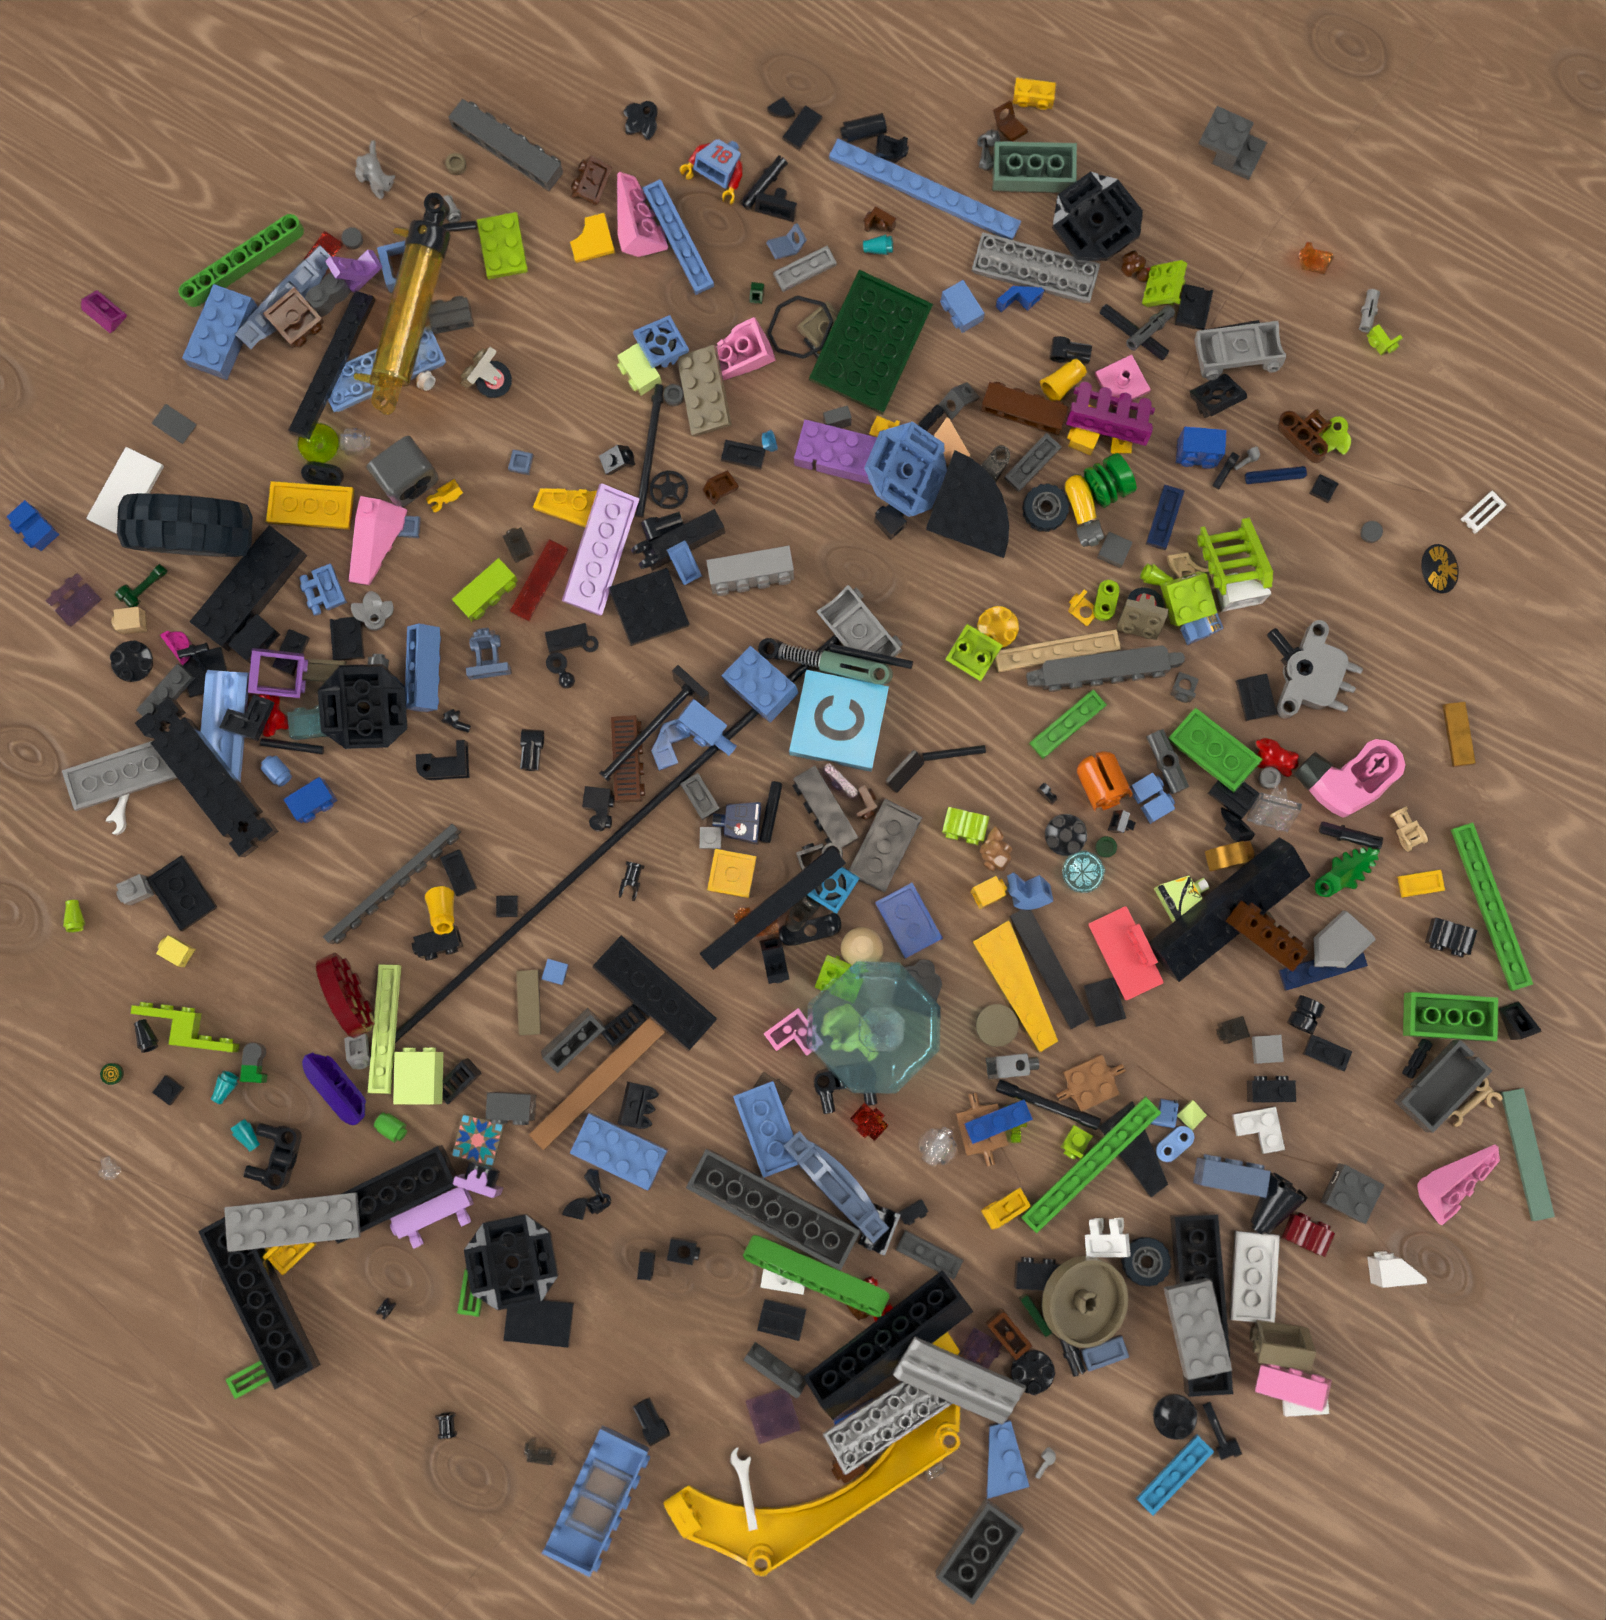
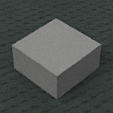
(1267, 1049)

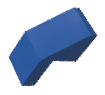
(1024, 295)

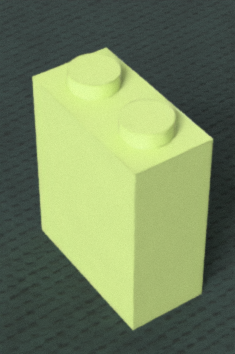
(418, 1076)

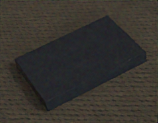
(181, 893)
(540, 1323)

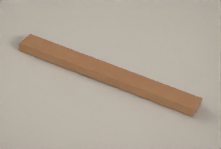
(596, 1083)

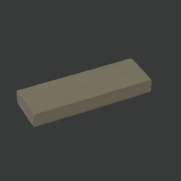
(528, 1002)

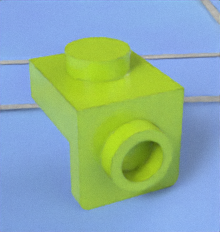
(1379, 340)

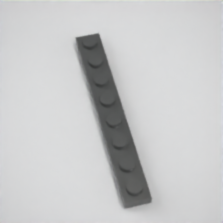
(387, 889)

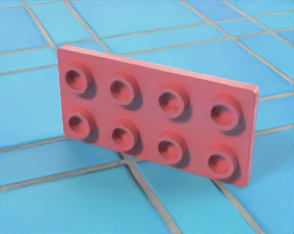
(1126, 953)

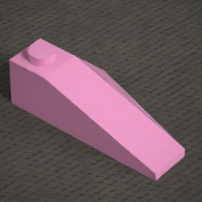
(636, 225)
(744, 350)
(374, 533)
(1448, 1185)

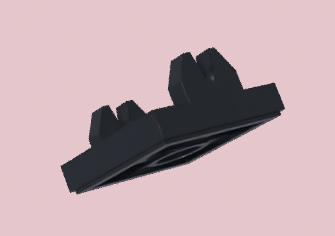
(1222, 383)

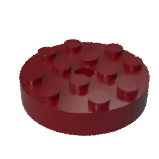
(344, 995)

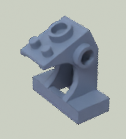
(482, 640)

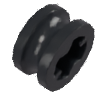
(386, 1308)

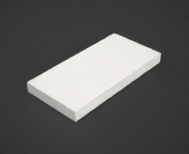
(130, 475)
(1254, 1276)

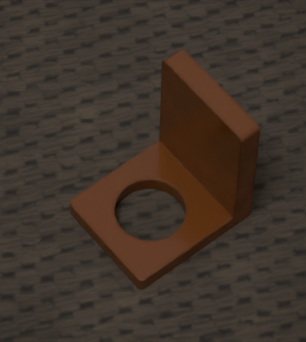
(1009, 126)

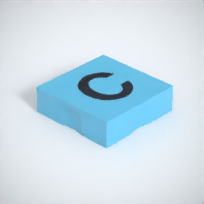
(838, 720)

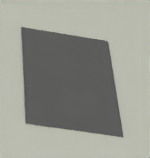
(174, 424)

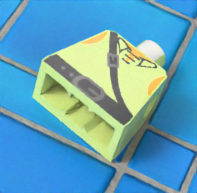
(1180, 895)

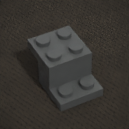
(1231, 140)

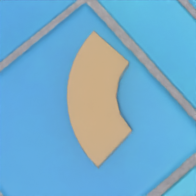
(1183, 565)

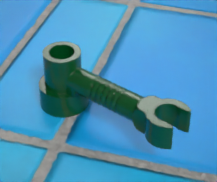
(130, 597)

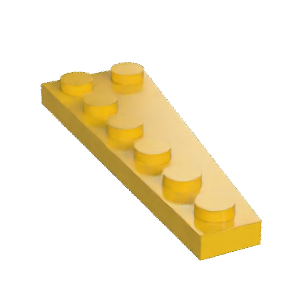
(1010, 970)

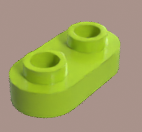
(1107, 599)

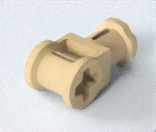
(1408, 830)

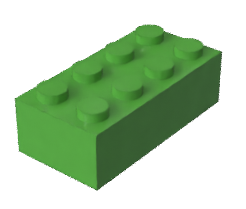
(1450, 1016)

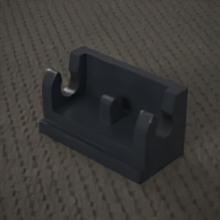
(881, 1245)

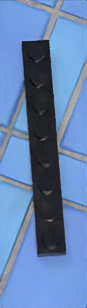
(332, 365)

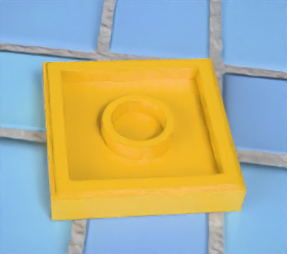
(731, 873)

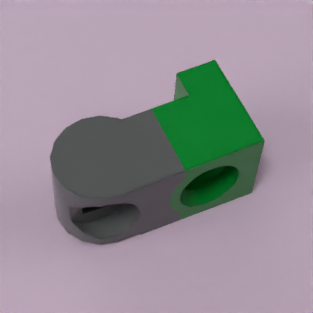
(252, 1063)

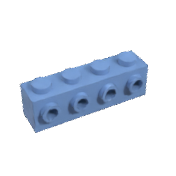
(422, 667)

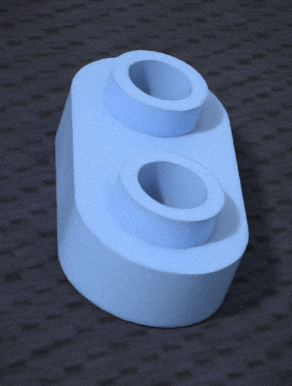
(1174, 1142)

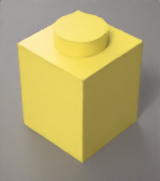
(175, 951)

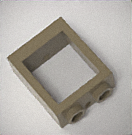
(1283, 1345)

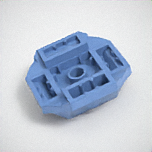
(923, 462)

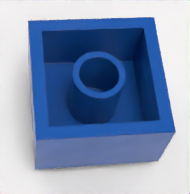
(1200, 447)

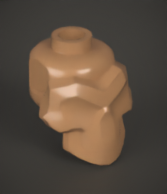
(995, 851)

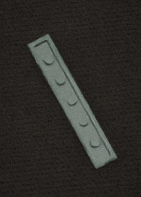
(1527, 1154)

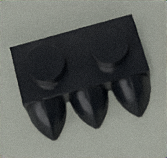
(636, 1104)

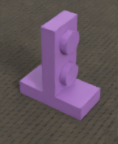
(353, 271)

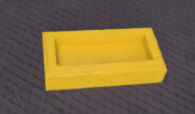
(1421, 883)

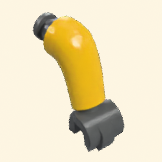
(1083, 506)

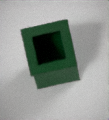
(756, 293)

